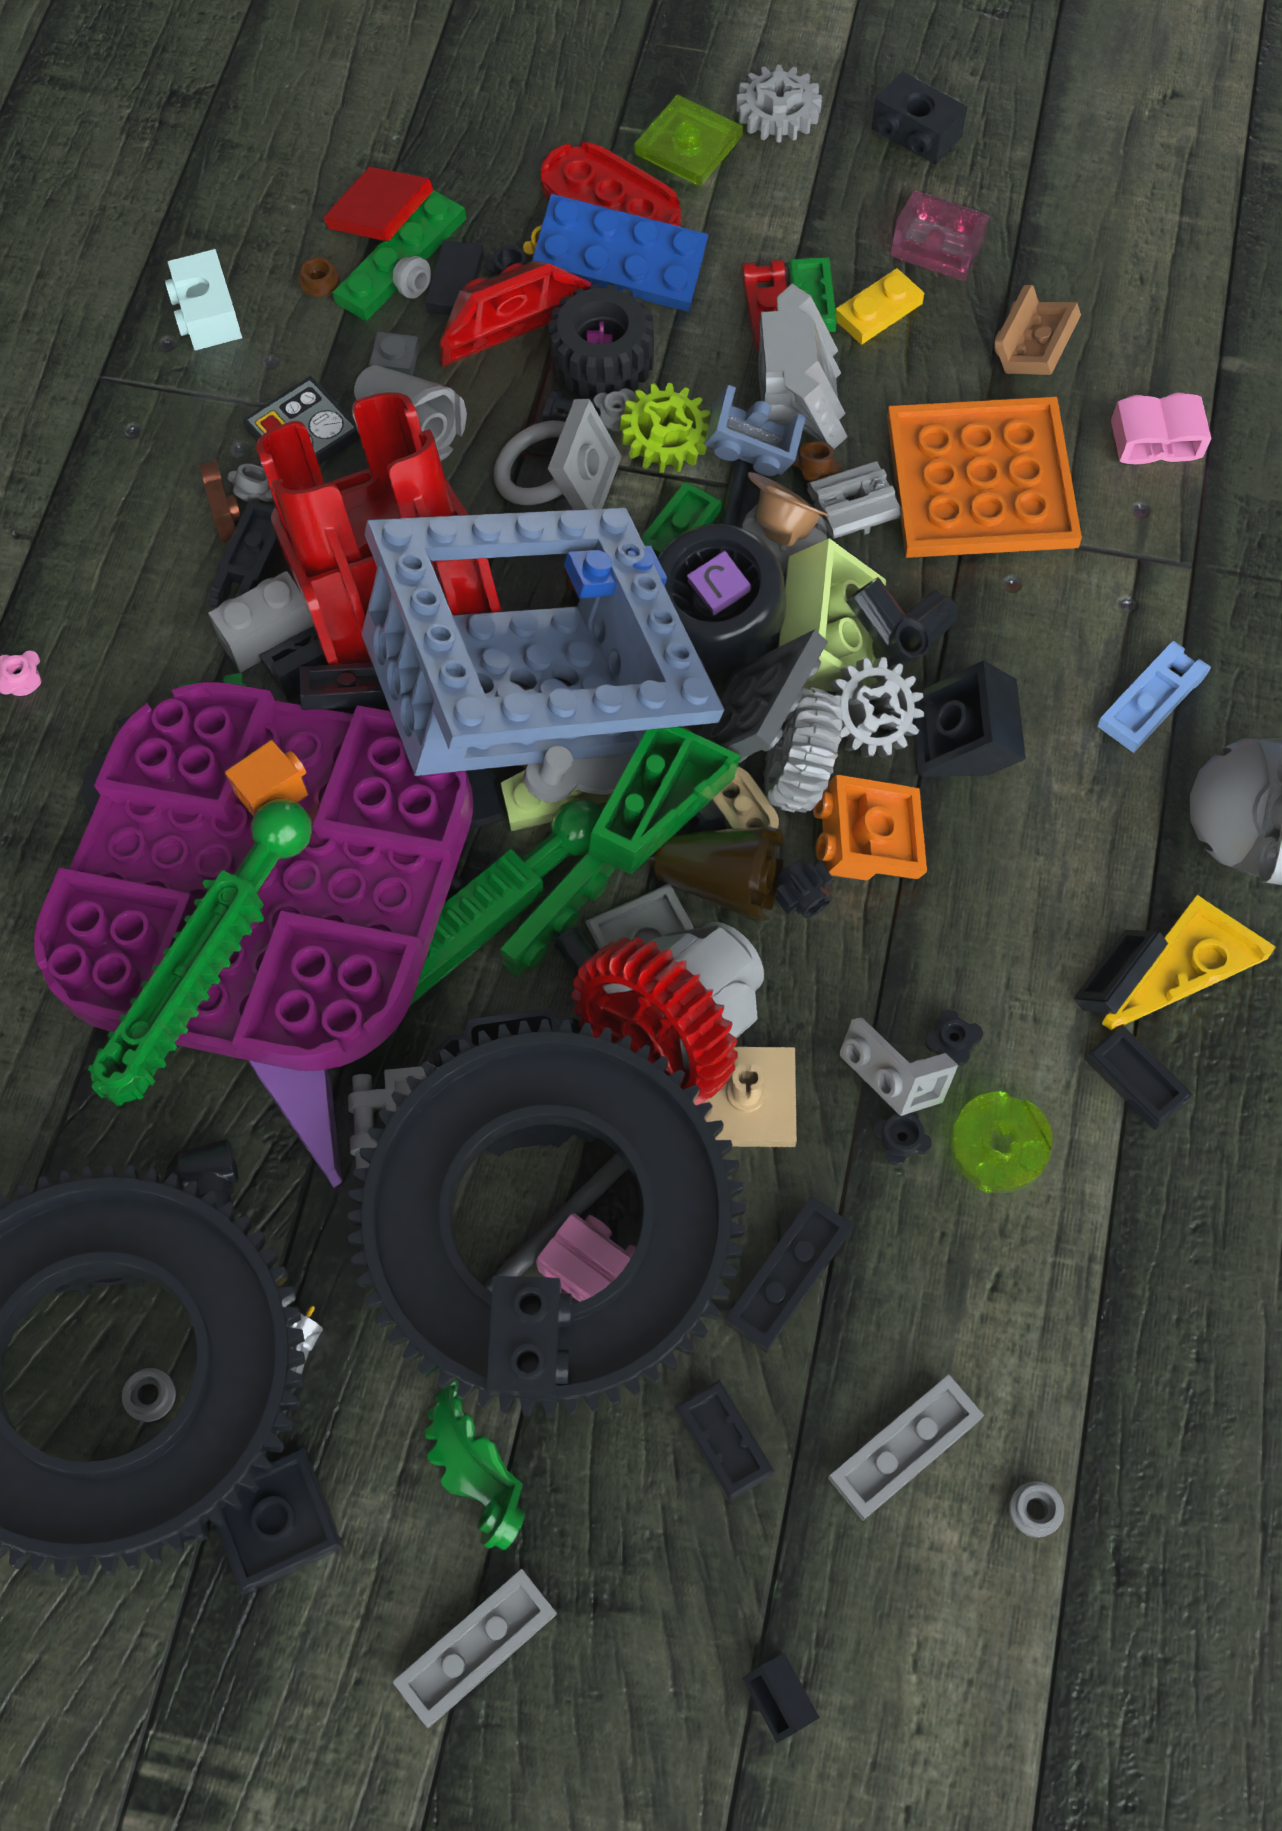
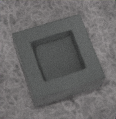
(395, 352)

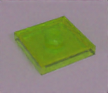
(688, 140)

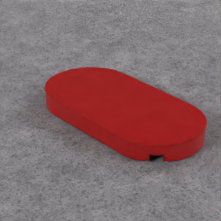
(607, 181)

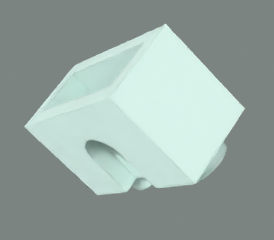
(204, 300)

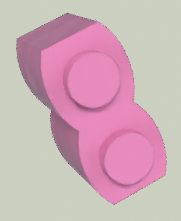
(1160, 428)

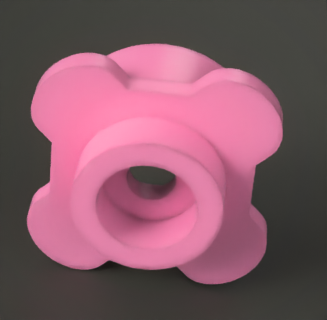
(23, 682)

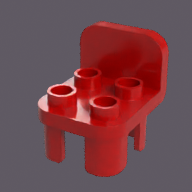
(325, 523)

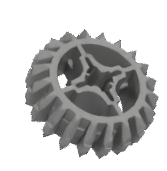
(805, 754)

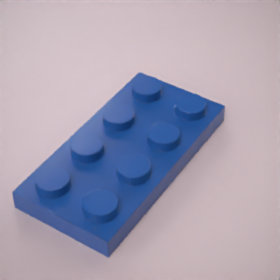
(622, 250)

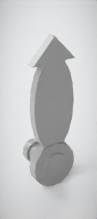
(562, 775)

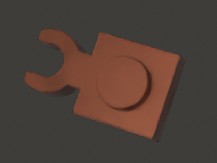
(223, 507)

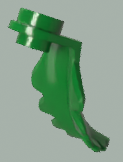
(474, 1469)

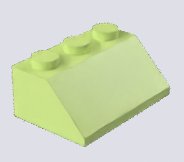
(816, 599)

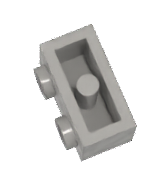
(260, 620)

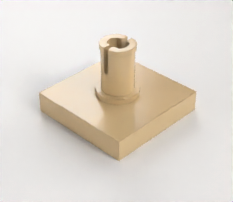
(758, 1099)

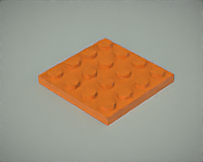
(983, 477)

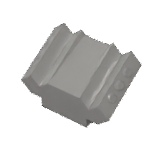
(799, 367)

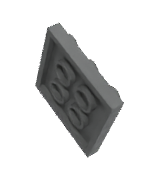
(763, 695)

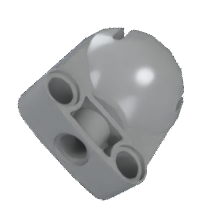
(1240, 807)

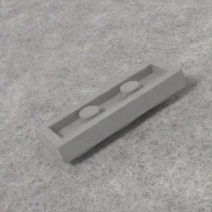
(905, 1447)
(474, 1648)

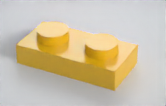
(879, 306)

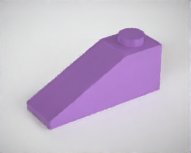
(309, 1108)

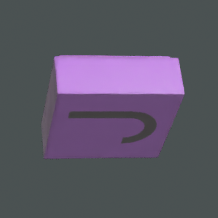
(719, 583)

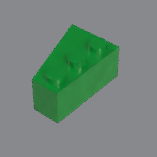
(658, 794)

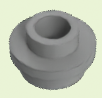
(411, 276)
(135, 1387)
(1048, 1498)

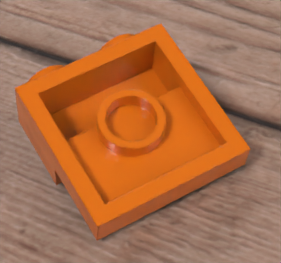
(870, 829)

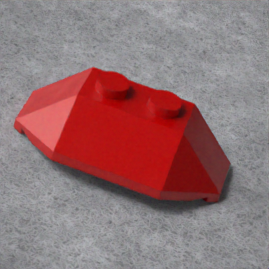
(505, 307)

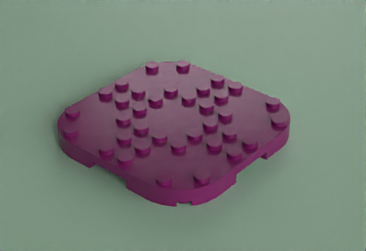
(341, 918)

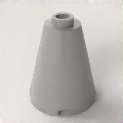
(435, 404)

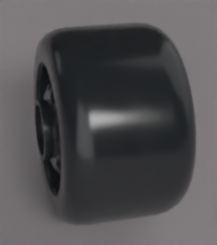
(744, 627)

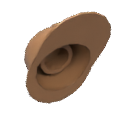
(783, 512)

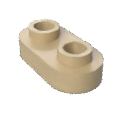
(748, 807)

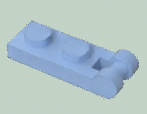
(1152, 697)

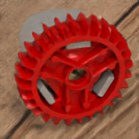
(679, 996)

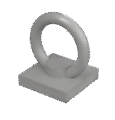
(580, 465)

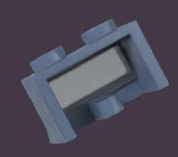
(752, 436)

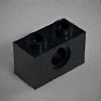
(919, 117)

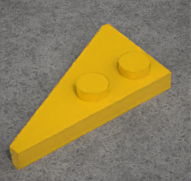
(1200, 952)

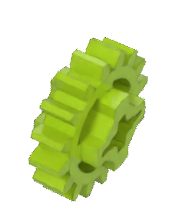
(669, 427)

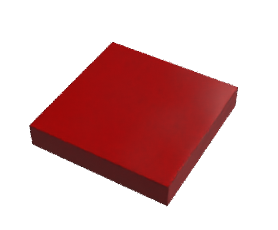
(378, 203)

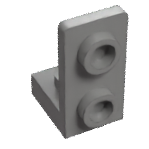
(900, 1083)

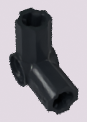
(890, 625)

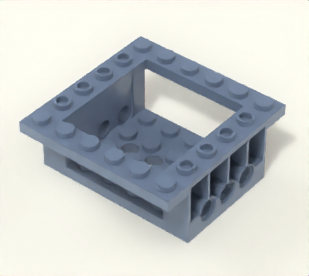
(618, 651)

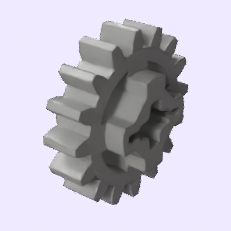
(778, 103)
(892, 700)

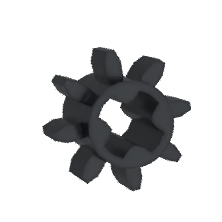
(804, 888)

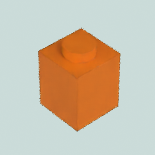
(267, 776)

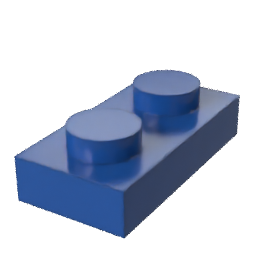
(592, 571)

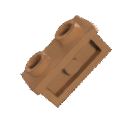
(1035, 334)

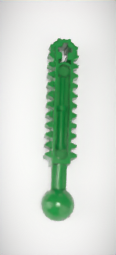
(503, 892)
(196, 957)

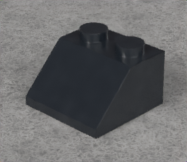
(969, 724)

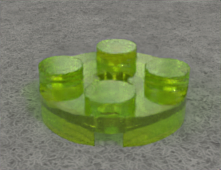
(990, 1168)

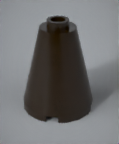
(724, 867)

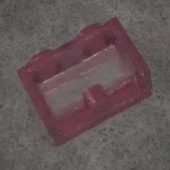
(939, 235)

